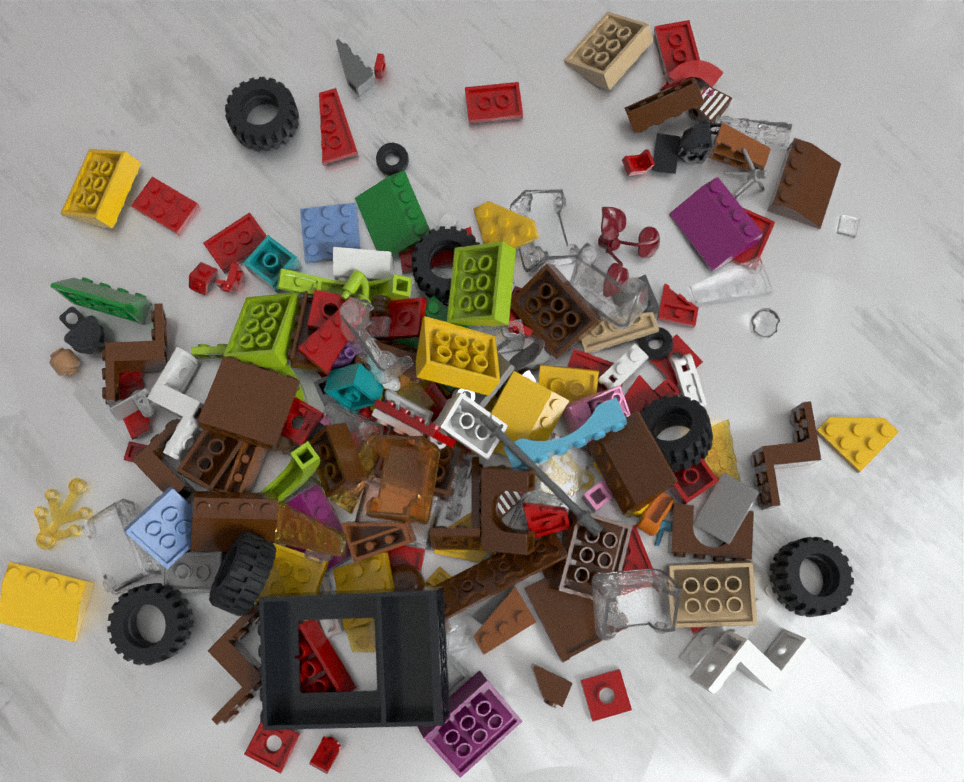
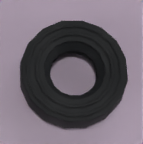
(390, 148)
(663, 351)

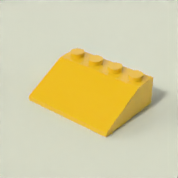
(101, 187)
(457, 356)
(527, 410)
(44, 601)

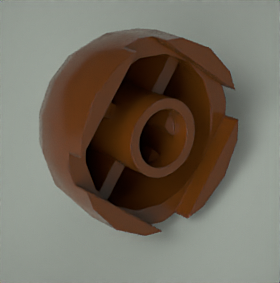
(407, 576)

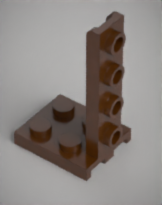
(462, 537)

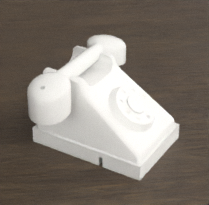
(462, 422)

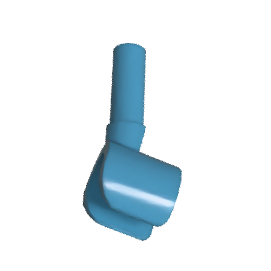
(665, 526)

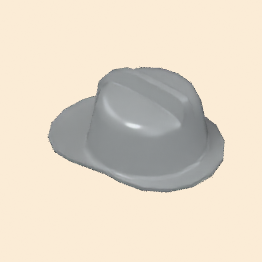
(531, 357)

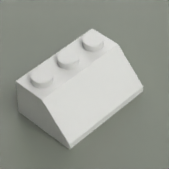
(372, 263)

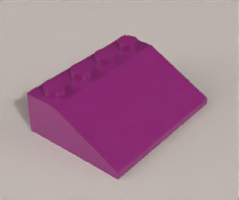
(716, 224)
(315, 504)
(475, 725)

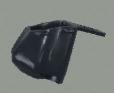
(697, 142)
(85, 334)

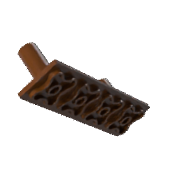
(500, 573)

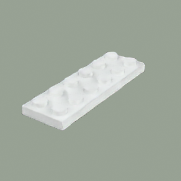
(708, 637)

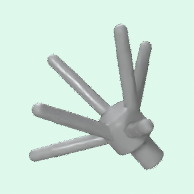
(753, 176)

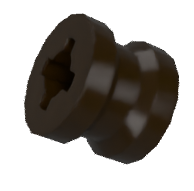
(380, 305)

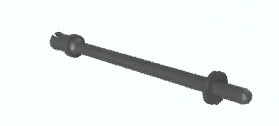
(583, 516)

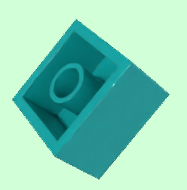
(268, 260)
(353, 387)

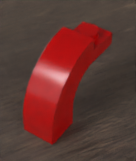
(702, 71)

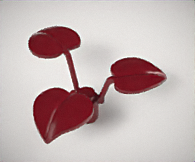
(614, 222)

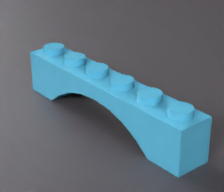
(604, 419)

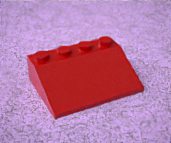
(319, 663)

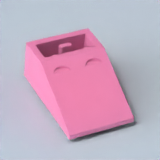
(580, 410)

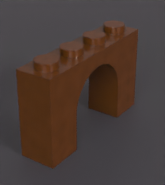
(494, 532)
(683, 540)

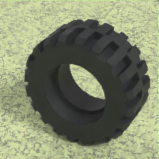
(256, 93)
(427, 249)
(680, 412)
(834, 570)
(242, 574)
(124, 623)

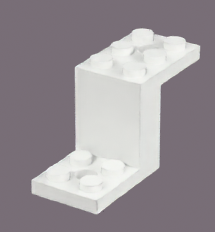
(170, 395)
(764, 669)

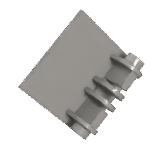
(137, 401)

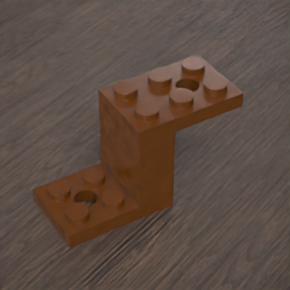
(135, 356)
(789, 455)
(155, 466)
(238, 664)

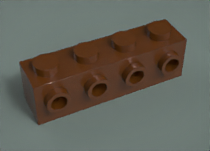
(664, 105)

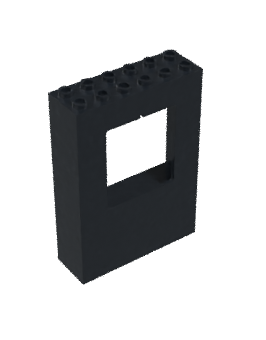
(408, 660)

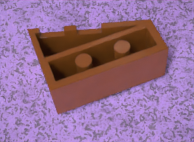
(728, 149)
(242, 470)
(375, 537)
(505, 622)

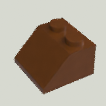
(551, 686)

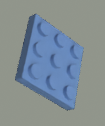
(328, 228)
(164, 527)

